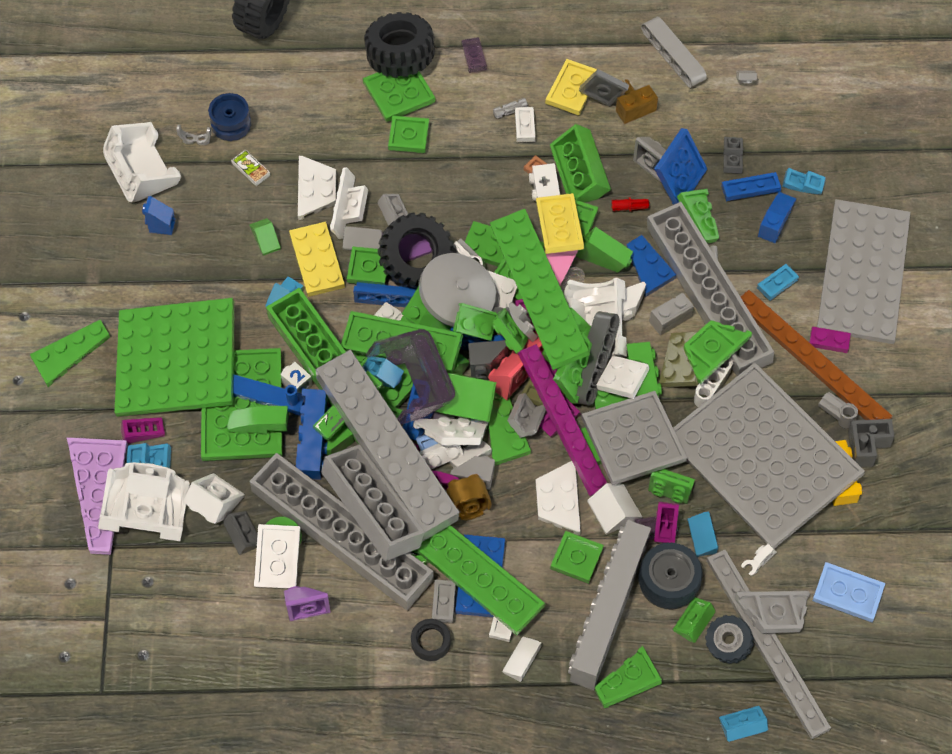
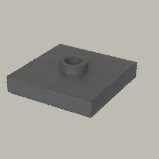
(603, 87)

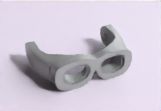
(183, 135)

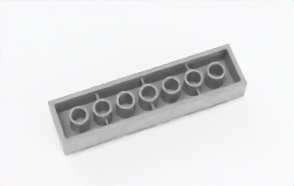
(608, 604)

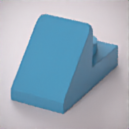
(279, 291)

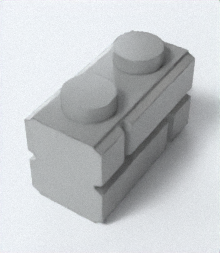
(671, 313)

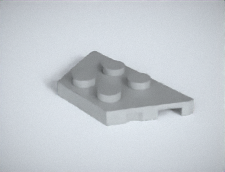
(775, 609)

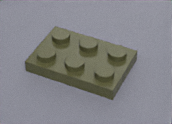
(676, 366)

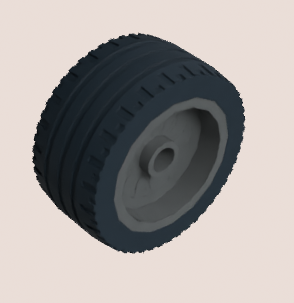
(670, 575)

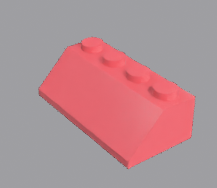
(511, 372)

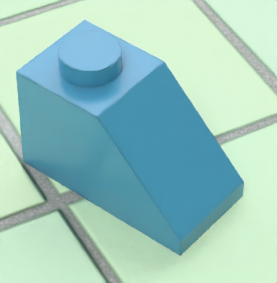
(384, 371)

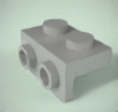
(525, 416)

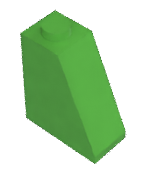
(604, 251)

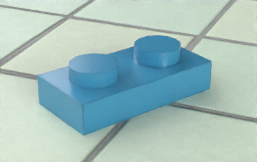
(777, 282)

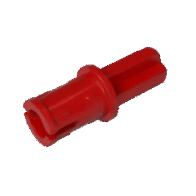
(629, 204)

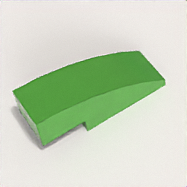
(258, 419)

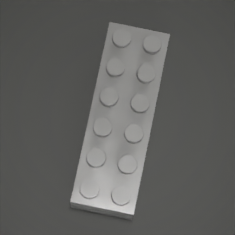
(372, 502)

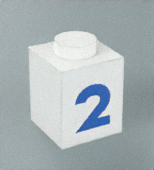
(296, 376)

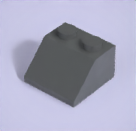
(486, 357)

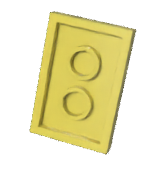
(565, 89)

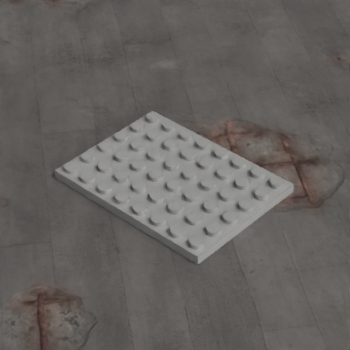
(765, 455)

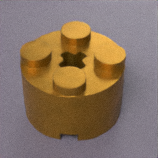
(469, 496)

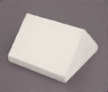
(613, 507)

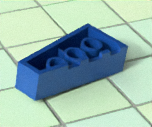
(312, 445)

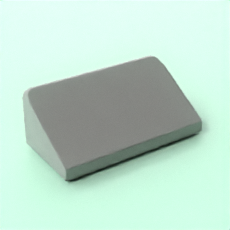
(391, 207)
(361, 238)

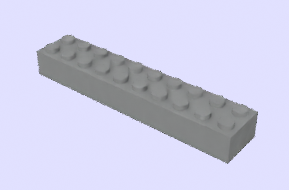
(707, 282)
(386, 443)
(335, 528)

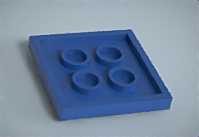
(680, 166)

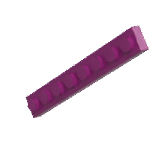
(562, 419)

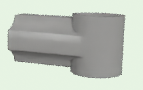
(463, 248)
(838, 409)

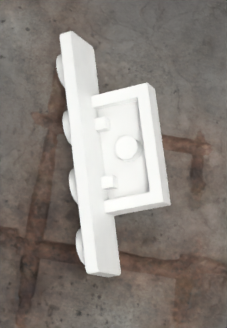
(349, 203)

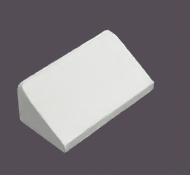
(471, 451)
(522, 658)

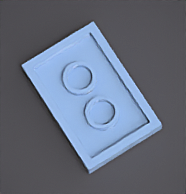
(848, 592)

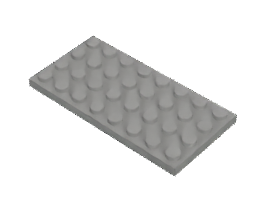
(864, 271)

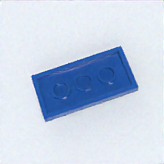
(493, 548)

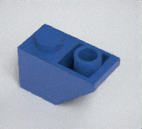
(158, 216)

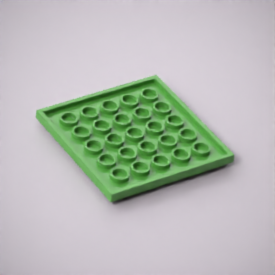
(175, 357)

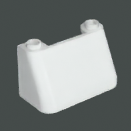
(136, 161)

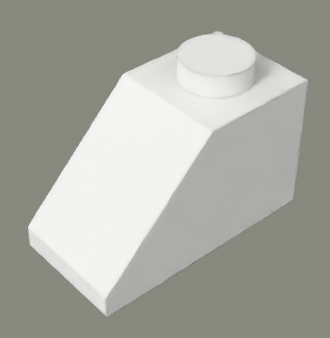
(633, 298)

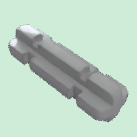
(509, 108)

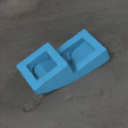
(802, 182)

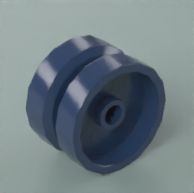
(229, 116)

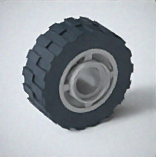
(727, 626)

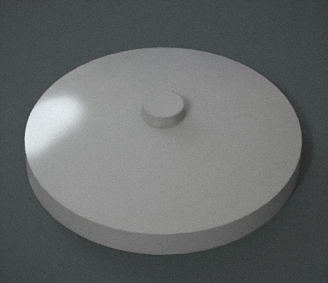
(452, 281)

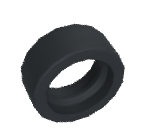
(427, 624)

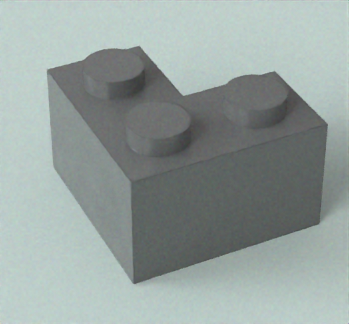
(867, 436)

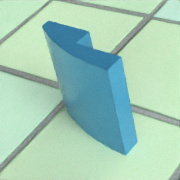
(155, 454)

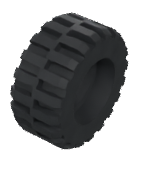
(258, 17)
(397, 60)
(390, 240)

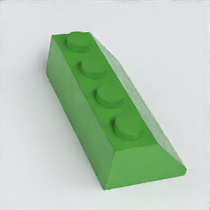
(580, 164)

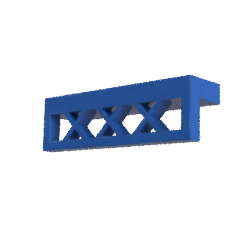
(379, 294)

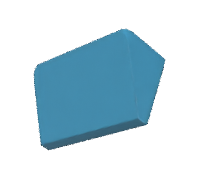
(702, 534)
(744, 723)

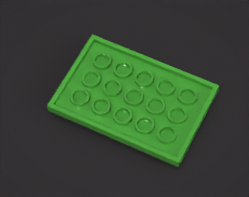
(216, 442)

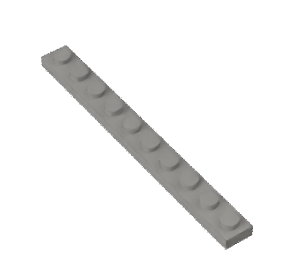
(771, 651)

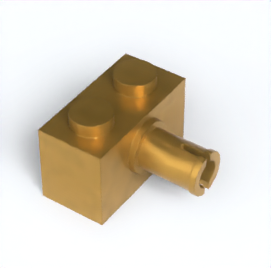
(636, 103)

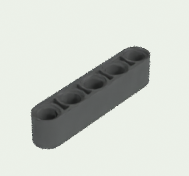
(602, 338)

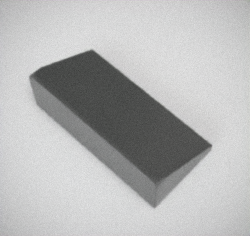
(241, 531)

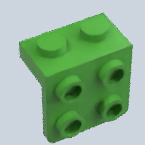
(671, 485)

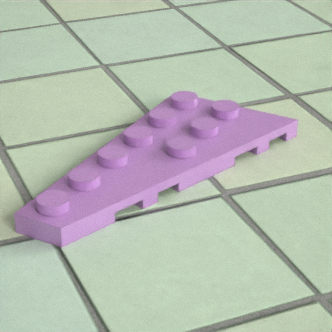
(91, 464)

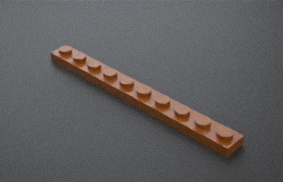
(813, 359)

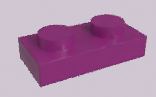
(830, 339)

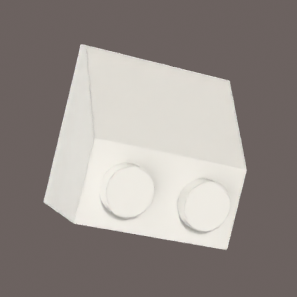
(212, 498)

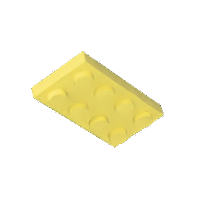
(559, 223)
(316, 259)

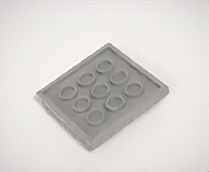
(633, 437)

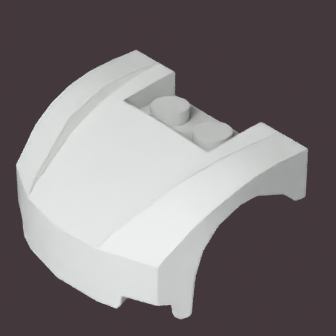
(604, 297)
(144, 499)

